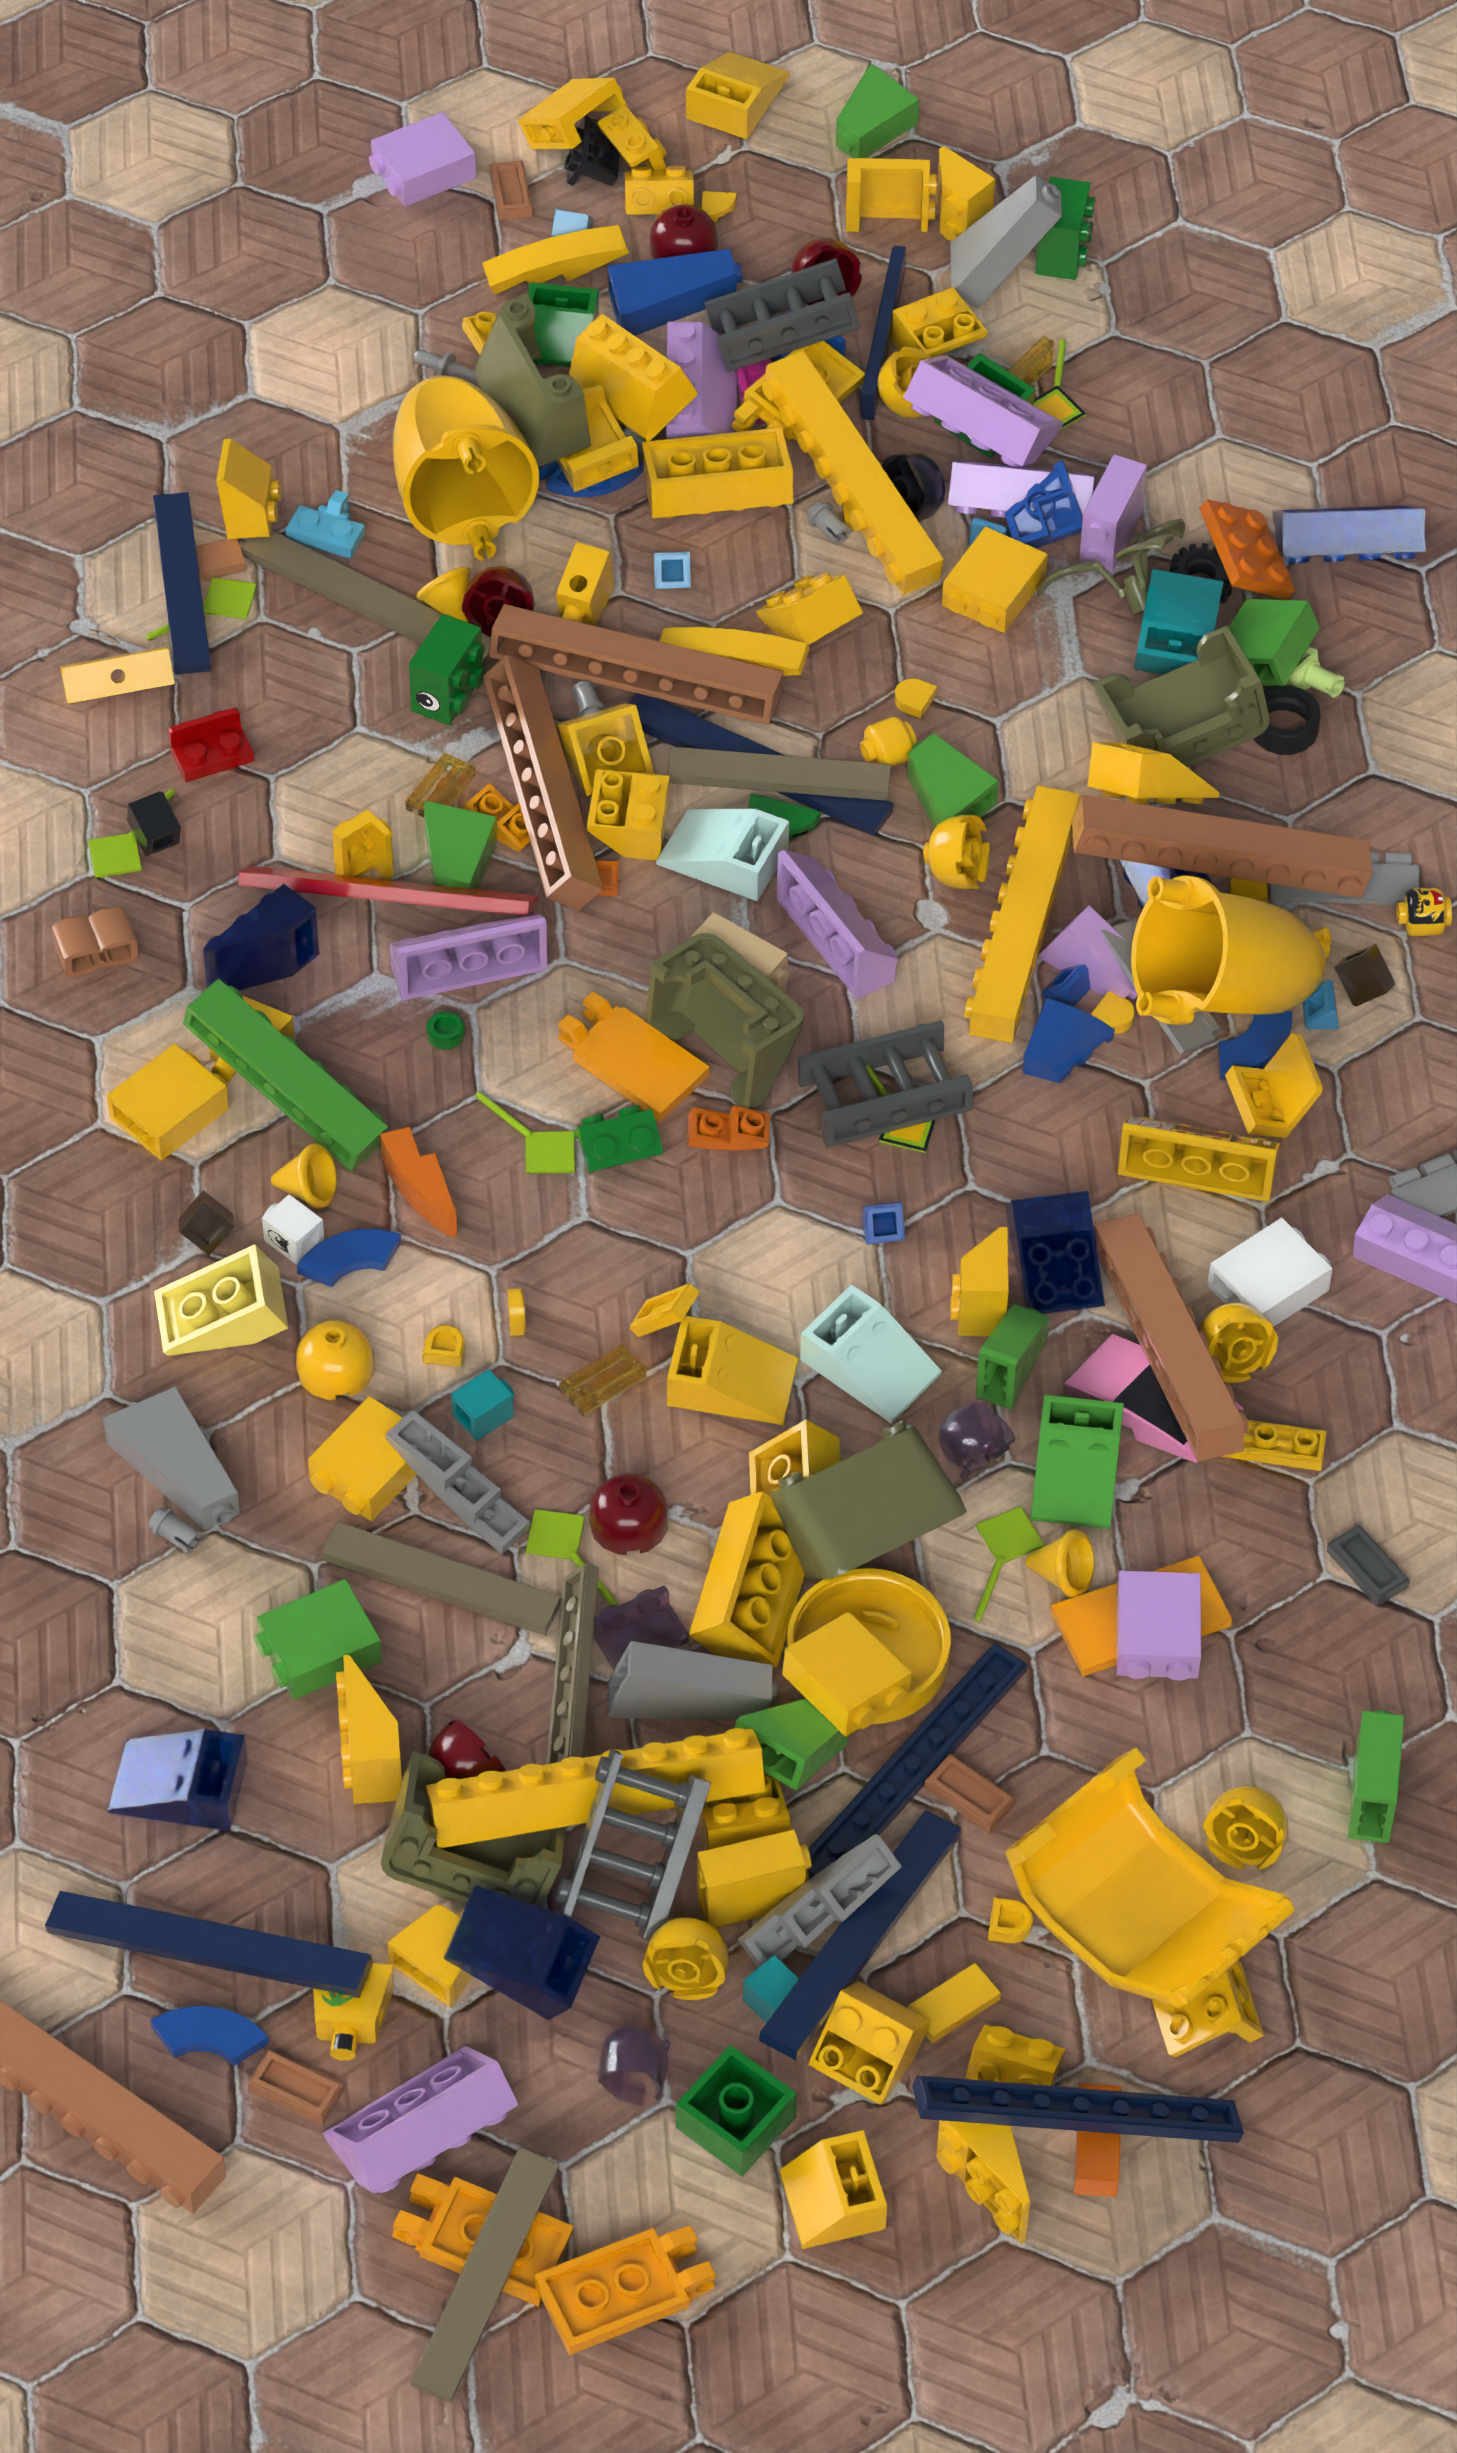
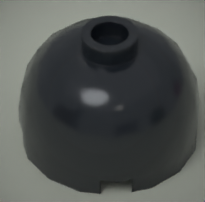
(917, 481)

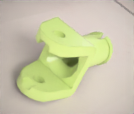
(1311, 674)

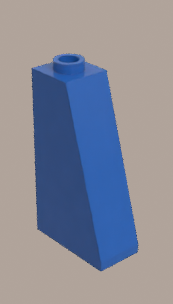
(669, 288)

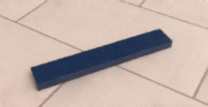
(883, 331)
(181, 583)

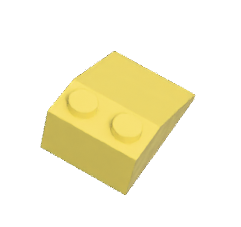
(222, 1305)

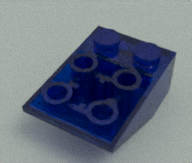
(264, 943)
(1056, 1252)
(181, 1778)
(522, 1950)

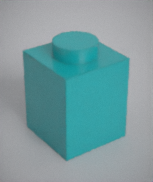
(483, 1404)
(768, 1987)

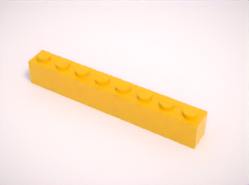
(852, 473)
(1023, 915)
(564, 1791)

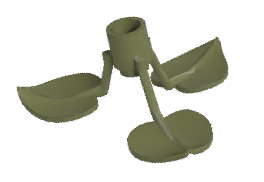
(1137, 585)

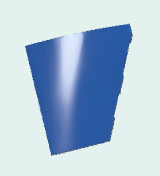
(1047, 512)
(1063, 1040)

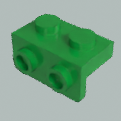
(619, 1139)

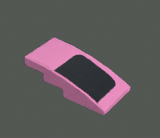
(1123, 1375)

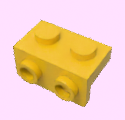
(633, 139)
(656, 190)
(363, 846)
(1013, 2058)

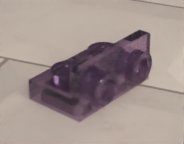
(643, 1620)

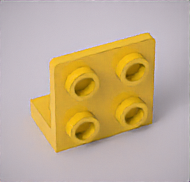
(1217, 2010)

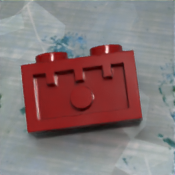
(210, 744)

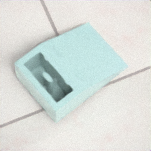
(727, 848)
(867, 1354)

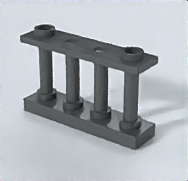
(788, 331)
(893, 1111)
(674, 1836)

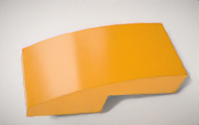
(510, 819)

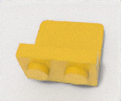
(1278, 1095)

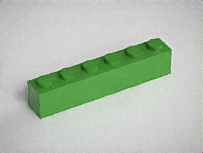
(285, 1074)

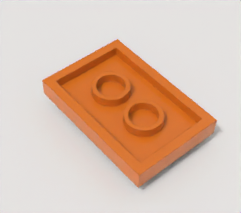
(1247, 549)

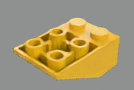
(733, 93)
(1144, 774)
(729, 1373)
(367, 1739)
(745, 1816)
(990, 2169)

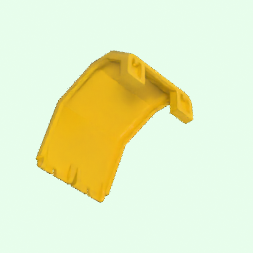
(1136, 1894)

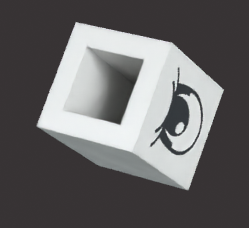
(292, 1228)

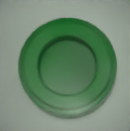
(445, 1030)

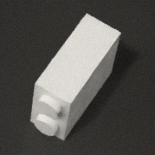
(1271, 1272)

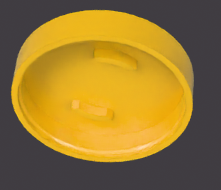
(896, 1613)

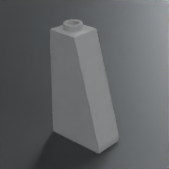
(1002, 239)
(174, 1456)
(687, 1685)

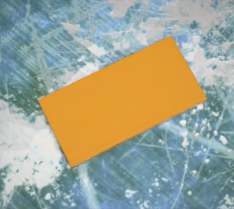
(1090, 1618)

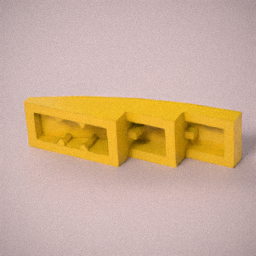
(564, 254)
(742, 646)

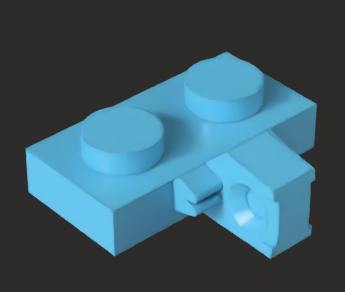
(327, 527)

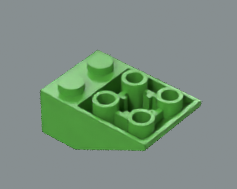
(1077, 1461)

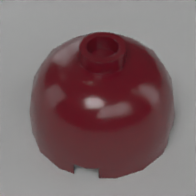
(682, 231)
(827, 249)
(490, 591)
(628, 1514)
(462, 1752)

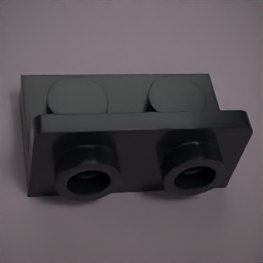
(593, 156)

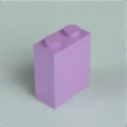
(423, 159)
(1113, 511)
(1158, 1625)

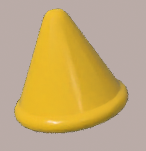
(447, 592)
(309, 1176)
(1065, 1563)

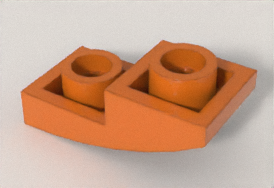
(733, 1131)

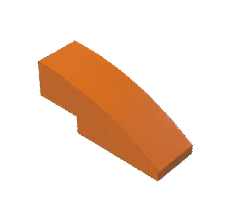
(419, 1179)
(1097, 2158)

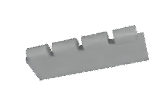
(1384, 888)
(1184, 1037)
(1434, 1191)

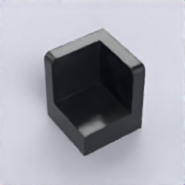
(153, 823)

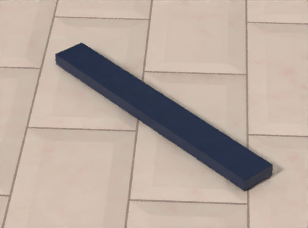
(690, 731)
(919, 1756)
(858, 1937)
(209, 1944)
(1077, 2109)

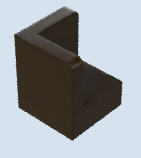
(1365, 975)
(206, 1222)

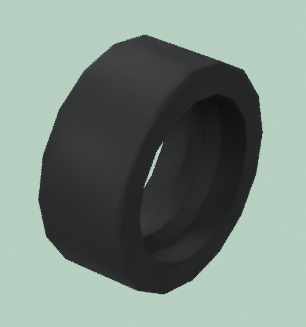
(1297, 701)

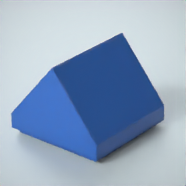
(1069, 985)
(883, 1223)

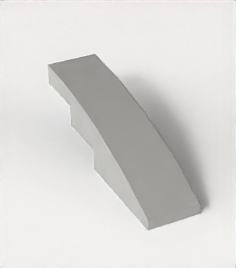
(457, 1483)
(820, 1901)

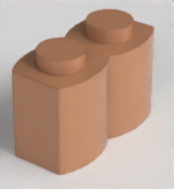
(94, 941)

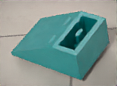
(1175, 620)

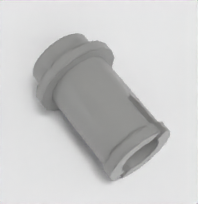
(823, 517)
(587, 698)
(175, 1530)

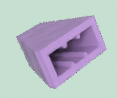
(1084, 944)

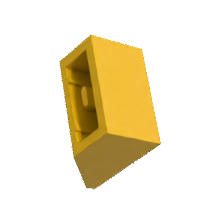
(936, 324)
(811, 608)
(630, 812)
(868, 2042)
(834, 2191)

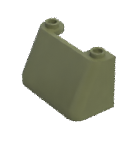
(545, 410)
(1192, 708)
(730, 1007)
(866, 1503)
(511, 1865)

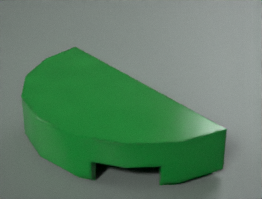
(799, 817)

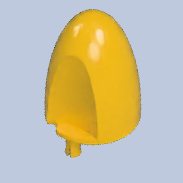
(461, 464)
(1219, 954)

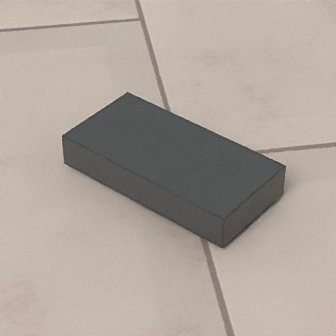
(1368, 1565)

